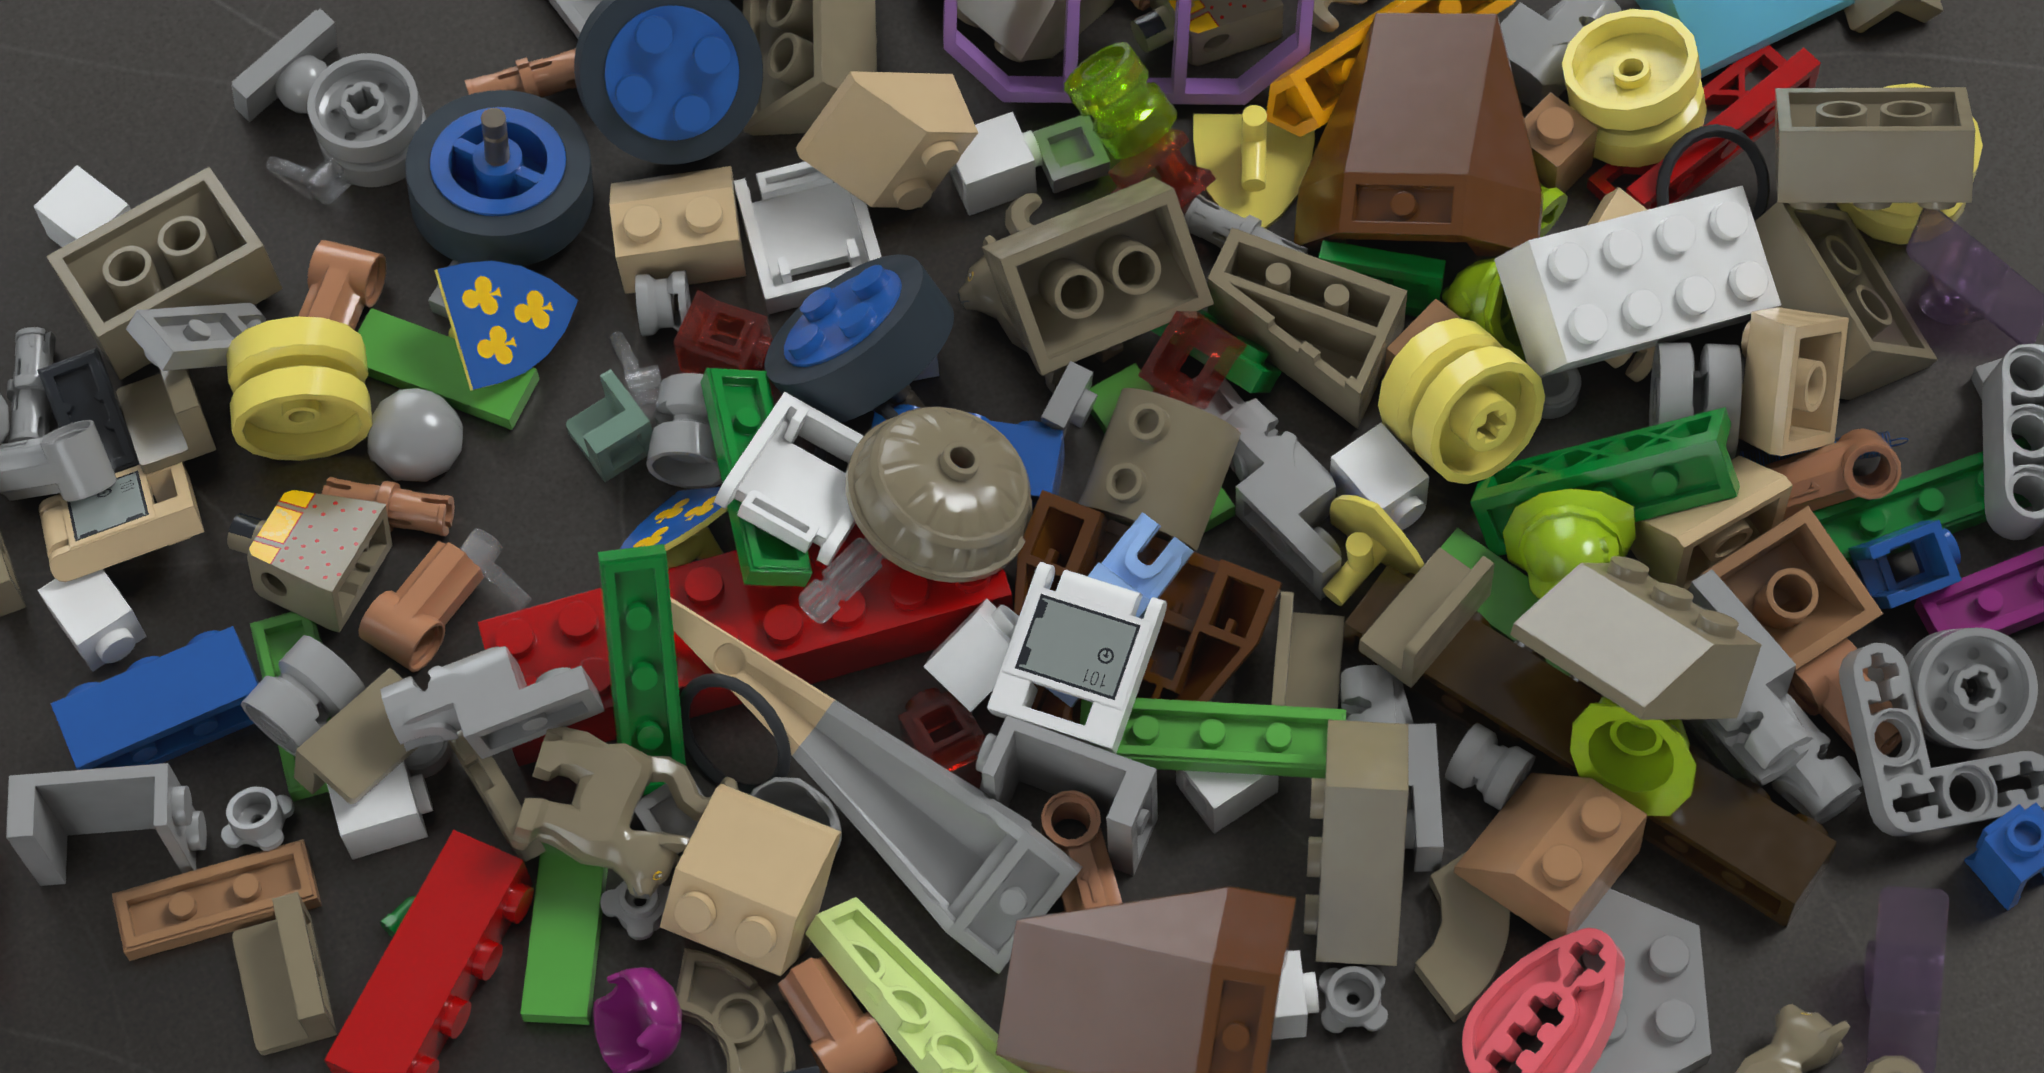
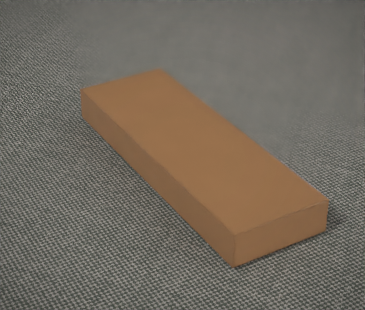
(213, 899)

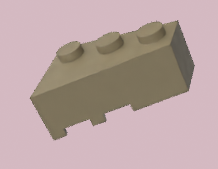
(1311, 316)
(1360, 843)

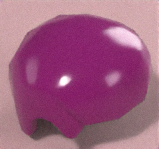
(637, 1021)

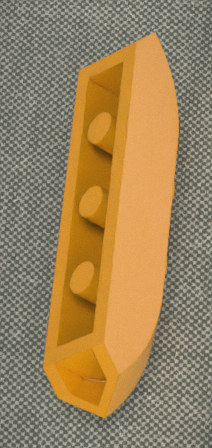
(1310, 89)

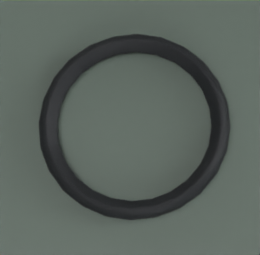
(1720, 131)
(758, 701)

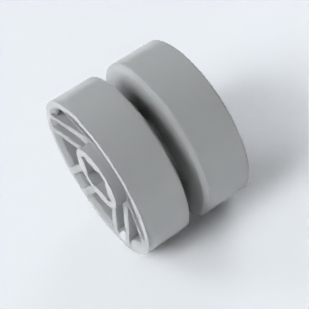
(366, 117)
(1682, 391)
(1995, 670)

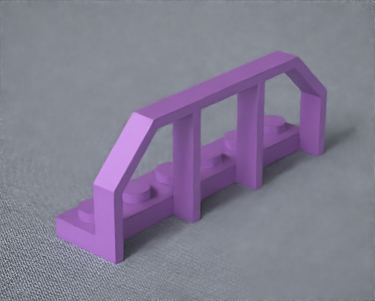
(1177, 88)

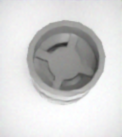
(682, 443)
(305, 694)

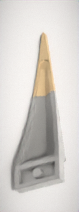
(944, 838)

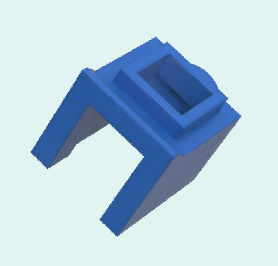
(1933, 551)
(2010, 853)

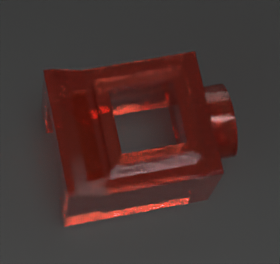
(1169, 163)
(709, 317)
(1183, 333)
(931, 711)

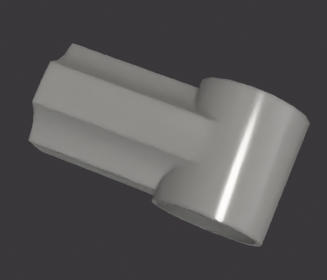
(61, 462)

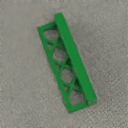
(1650, 468)

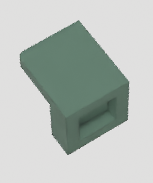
(612, 431)

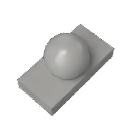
(287, 68)

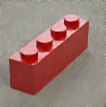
(435, 961)

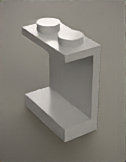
(1060, 764)
(102, 800)

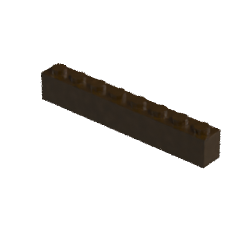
(1721, 831)

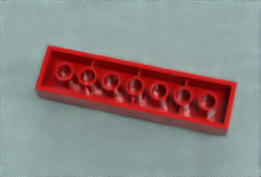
(881, 623)

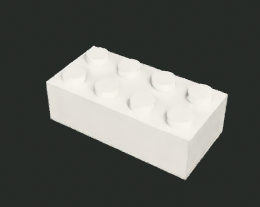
(1636, 281)

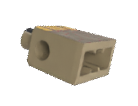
(1215, 29)
(314, 553)

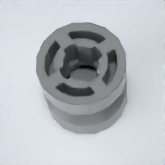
(1491, 767)

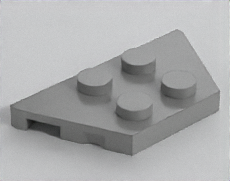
(1664, 1000)

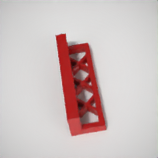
(1748, 112)

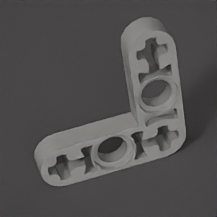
(1910, 770)

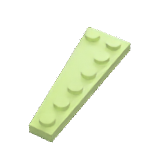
(905, 995)

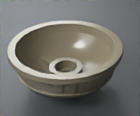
(928, 510)

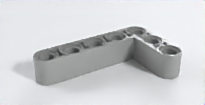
(2007, 465)

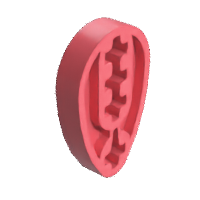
(1551, 979)

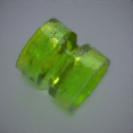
(1125, 107)

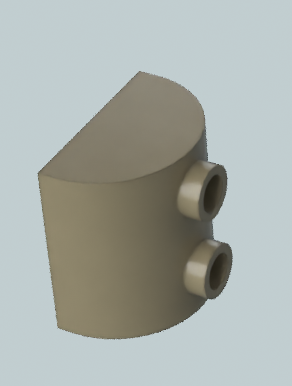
(1161, 462)

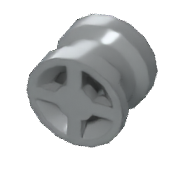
(657, 303)

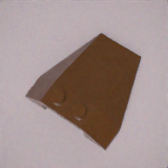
(1210, 615)

